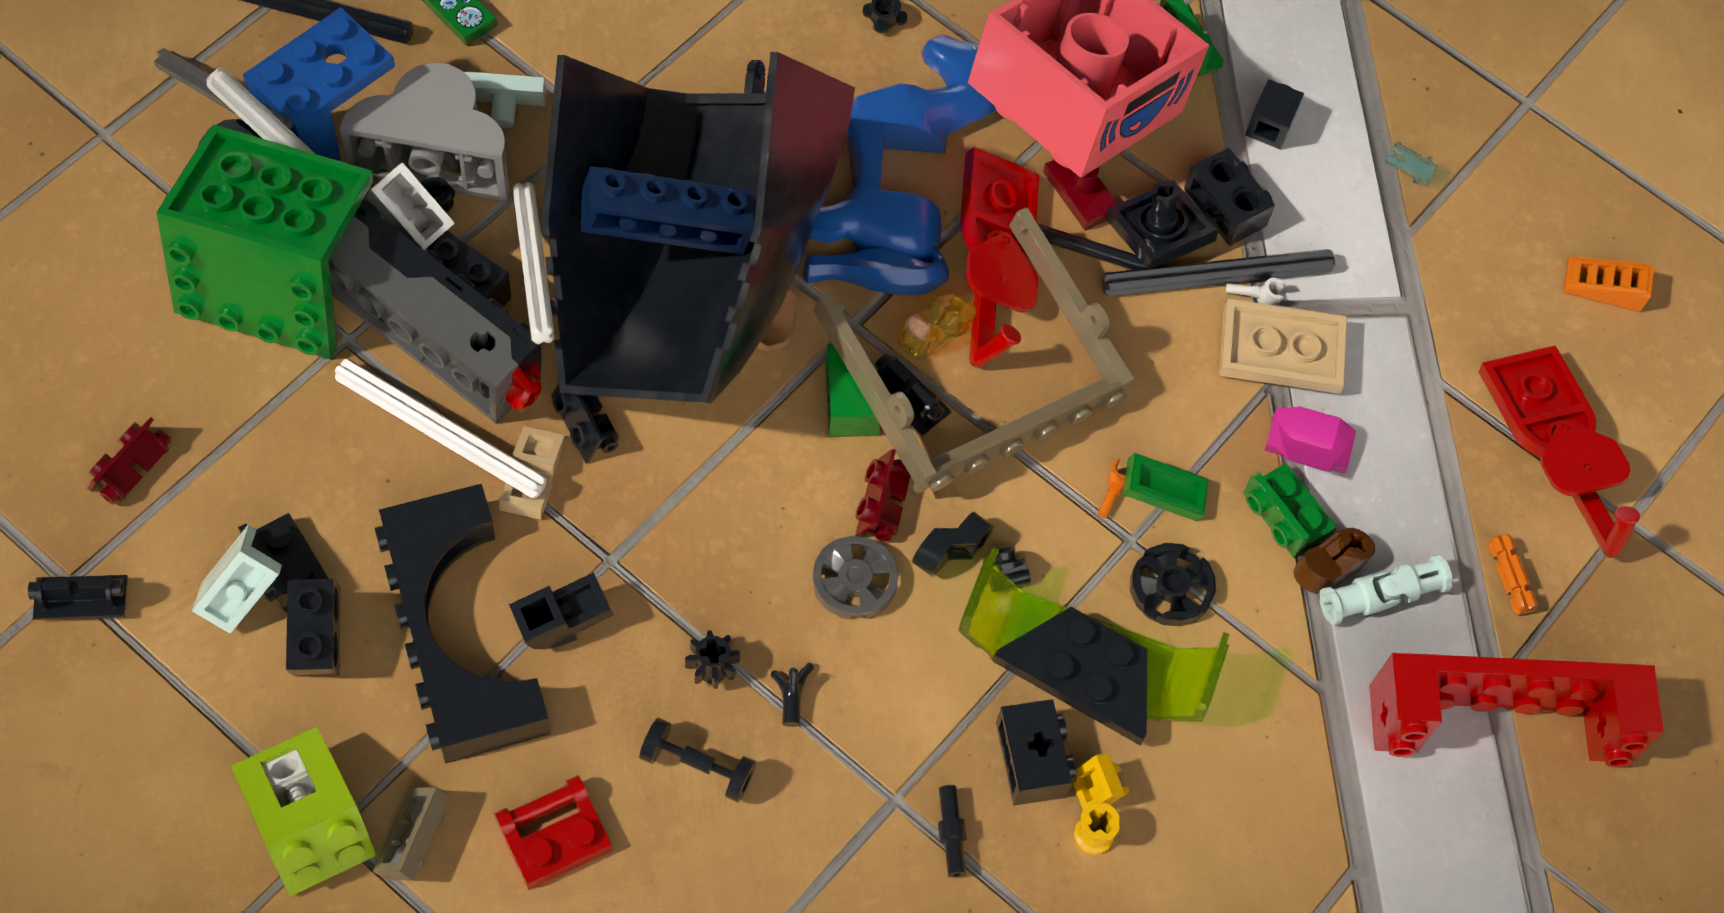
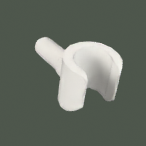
(1263, 294)

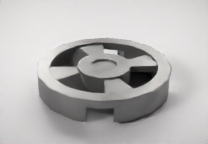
(854, 577)

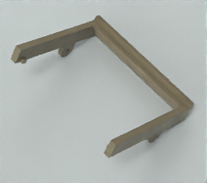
(895, 410)

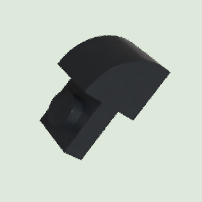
(553, 617)

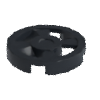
(1172, 584)

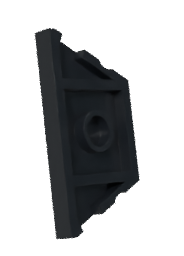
(1086, 669)

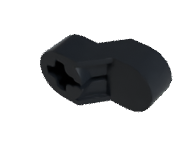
(952, 544)

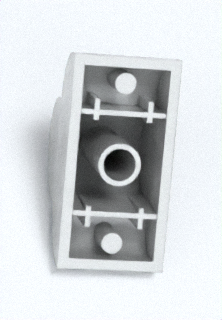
(423, 120)

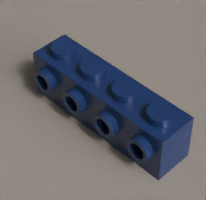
(666, 210)

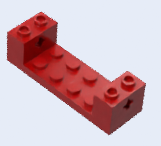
(1616, 699)

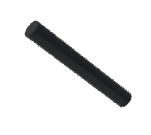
(1092, 248)

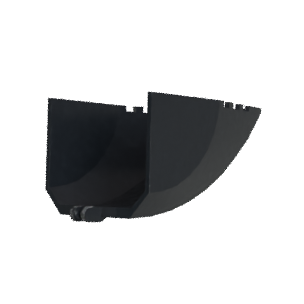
(671, 316)

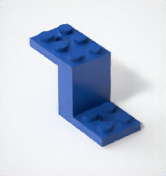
(308, 88)

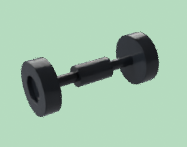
(656, 741)

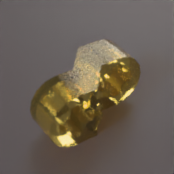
(936, 325)

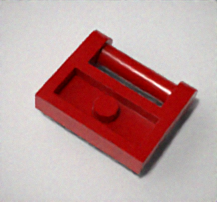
(559, 845)

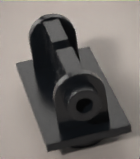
(926, 406)
(585, 430)
(78, 597)

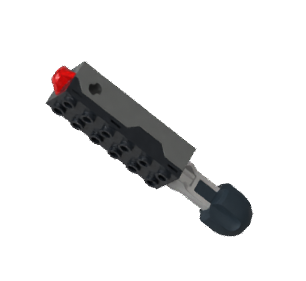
(432, 312)

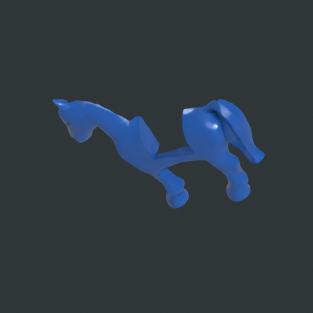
(896, 228)

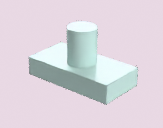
(506, 92)

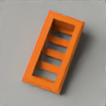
(1624, 271)

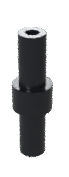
(952, 831)

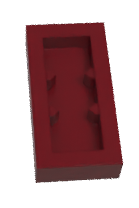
(1084, 196)

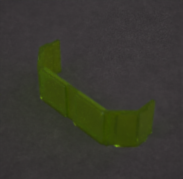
(1177, 678)

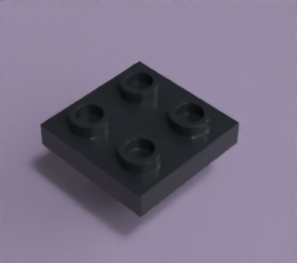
(1161, 224)

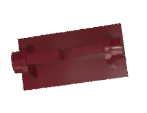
(116, 473)
(876, 512)

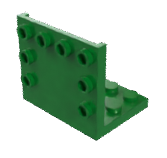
(255, 236)

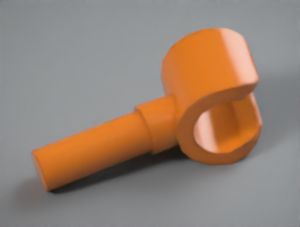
(1116, 485)

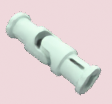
(1385, 589)

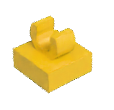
(1099, 781)

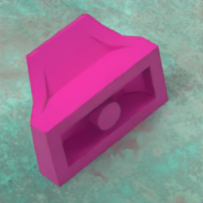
(1311, 438)

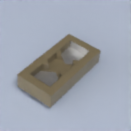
(411, 833)

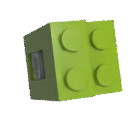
(303, 811)

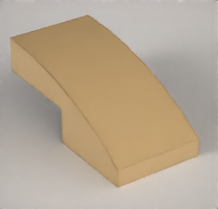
(542, 453)

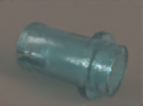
(1413, 164)

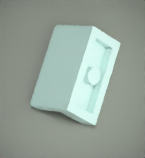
(235, 583)

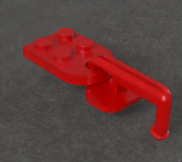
(996, 259)
(1559, 426)

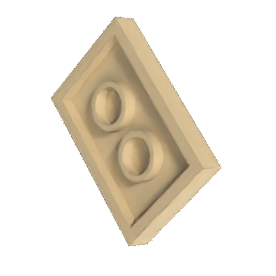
(1283, 346)

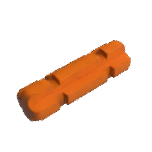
(1513, 574)

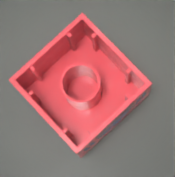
(1086, 73)

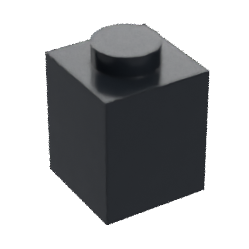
(1274, 114)

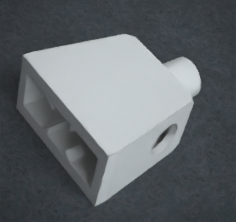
(408, 204)

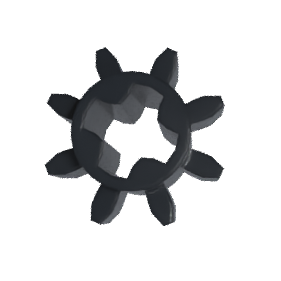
(716, 647)

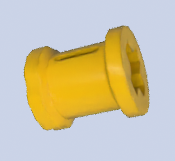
(1095, 815)

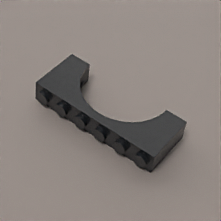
(467, 709)

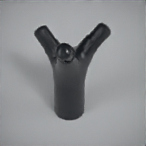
(791, 693)

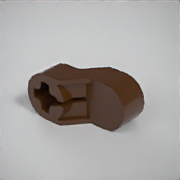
(1348, 548)

